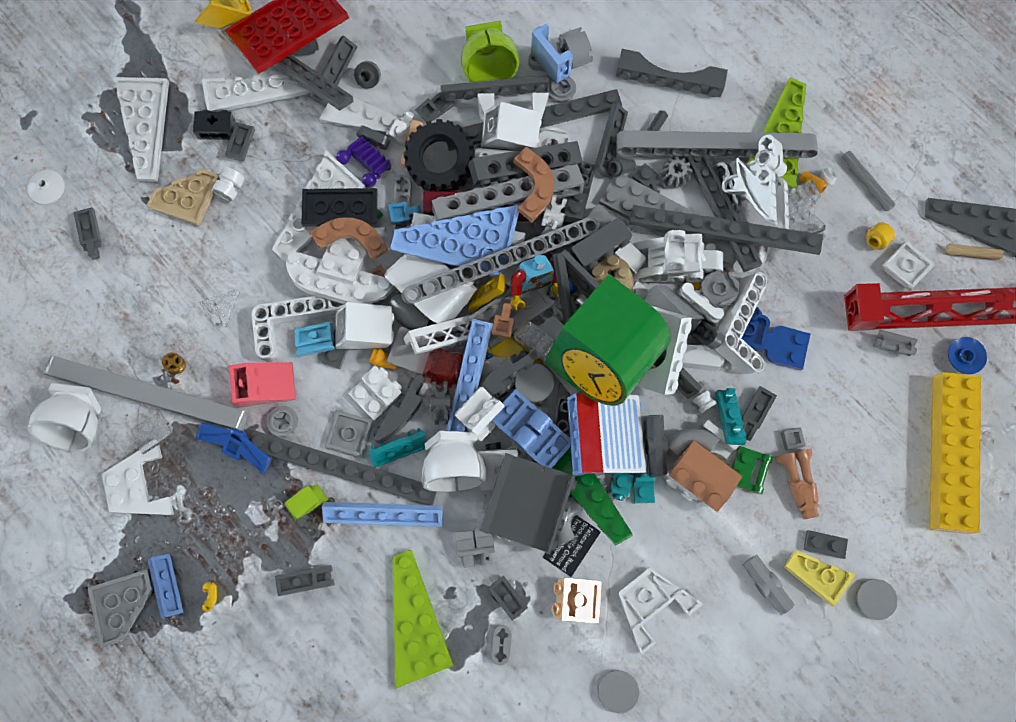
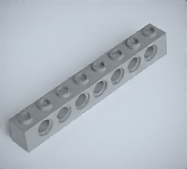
(572, 185)

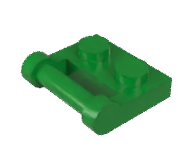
(744, 465)

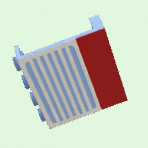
(606, 436)

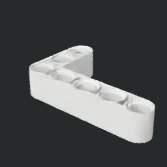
(290, 315)
(735, 323)

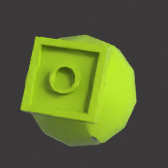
(488, 53)

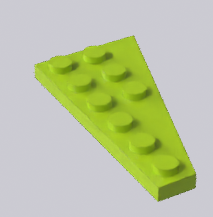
(788, 118)
(417, 634)

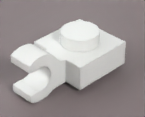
(398, 129)

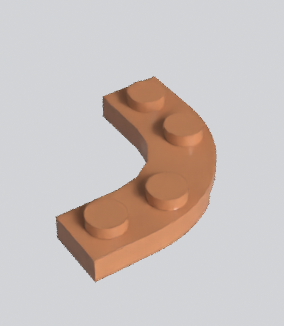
(542, 180)
(350, 228)

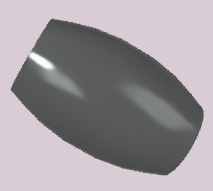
(408, 314)

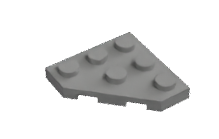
(118, 605)

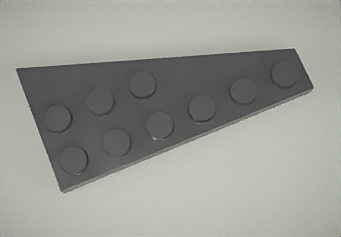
(985, 223)

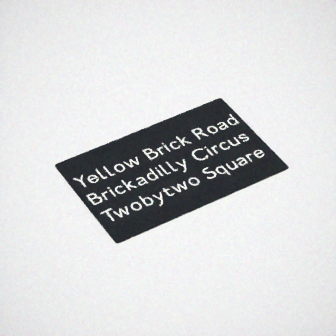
(571, 554)

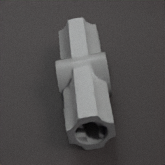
(768, 585)

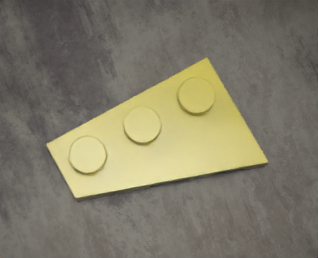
(823, 579)

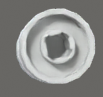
(228, 184)

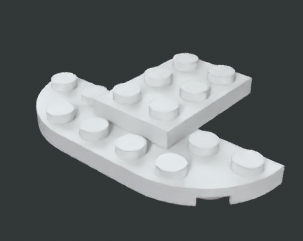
(338, 274)

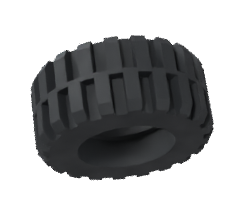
(422, 139)

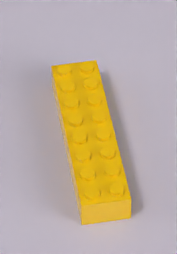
(955, 453)

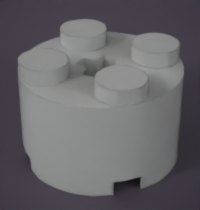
(577, 44)

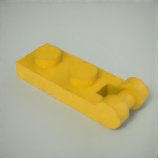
(487, 292)

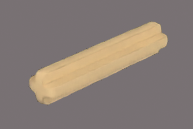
(975, 252)

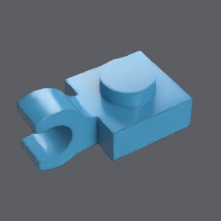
(401, 213)

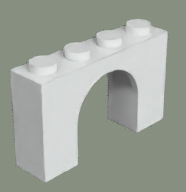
(701, 356)
(664, 377)

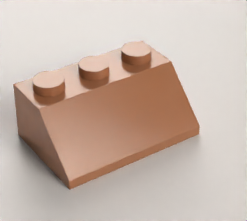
(705, 475)

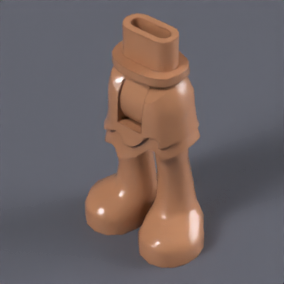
(803, 492)

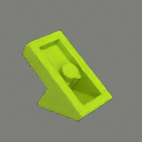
(306, 501)

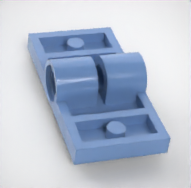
(532, 430)

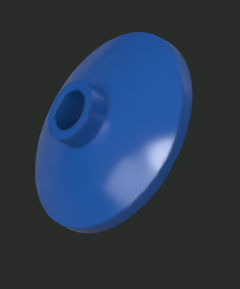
(973, 350)

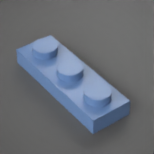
(165, 585)

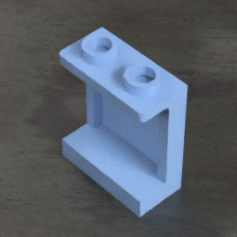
(554, 64)

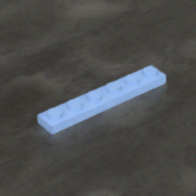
(470, 370)
(382, 514)

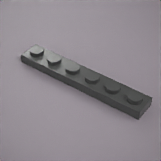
(315, 82)
(498, 87)

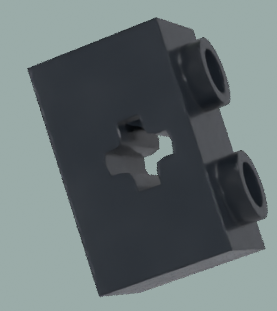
(213, 124)

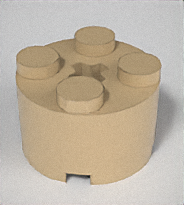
(615, 267)

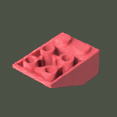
(261, 383)

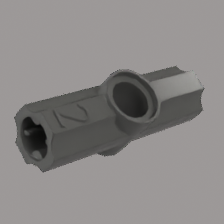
(656, 444)

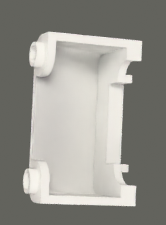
(440, 307)

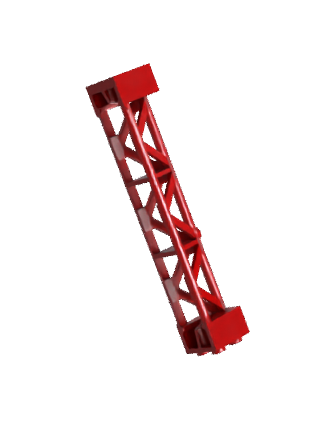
(868, 306)

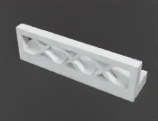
(436, 330)

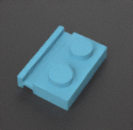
(314, 339)

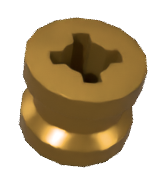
(170, 360)

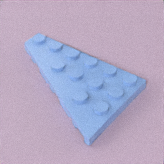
(460, 238)

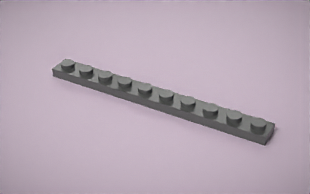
(560, 112)
(727, 229)
(587, 284)
(342, 468)

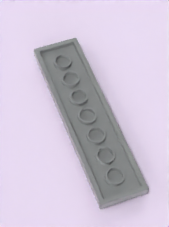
(626, 192)

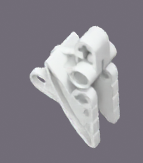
(763, 193)
(677, 258)

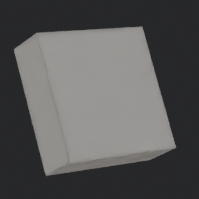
(793, 439)

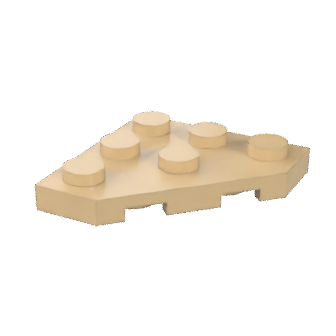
(185, 197)

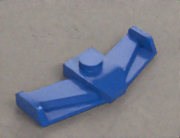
(234, 444)

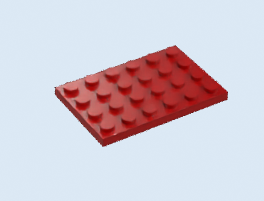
(283, 29)

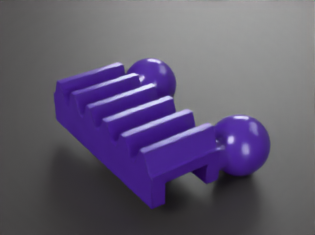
(366, 156)

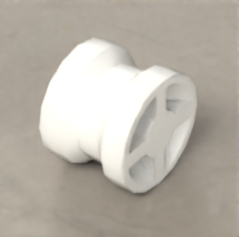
(704, 401)

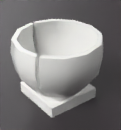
(63, 414)
(452, 457)

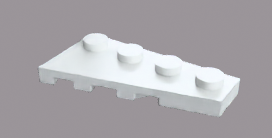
(358, 114)

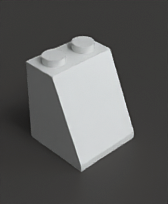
(510, 127)
(363, 326)

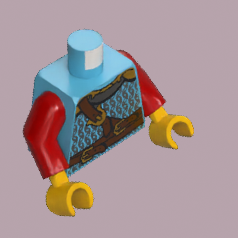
(532, 276)

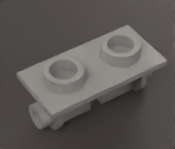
(896, 343)

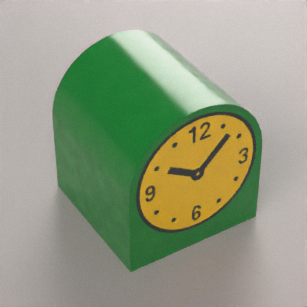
(609, 343)

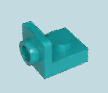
(621, 486)
(644, 489)

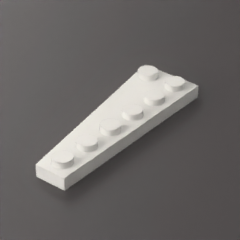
(242, 93)

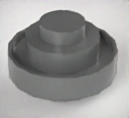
(367, 74)

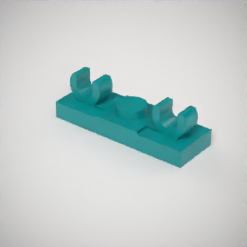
(730, 417)
(398, 448)

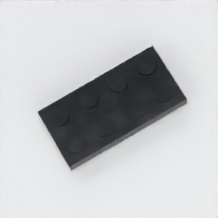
(329, 204)

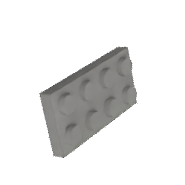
(535, 305)

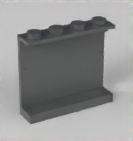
(528, 503)

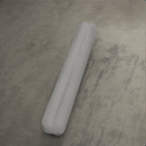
(868, 180)

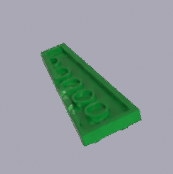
(596, 502)

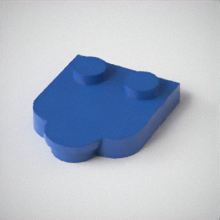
(757, 331)
(787, 347)

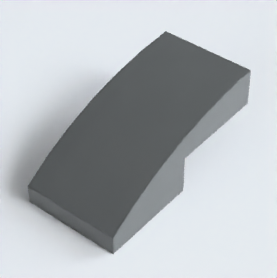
(434, 108)

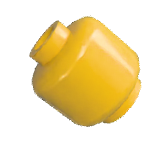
(880, 236)

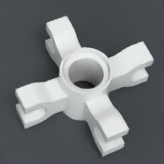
(553, 217)

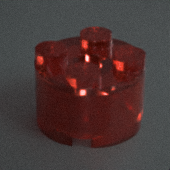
(443, 367)

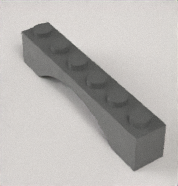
(636, 67)

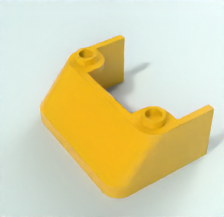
(223, 13)

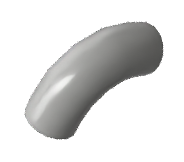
(682, 439)
(566, 534)

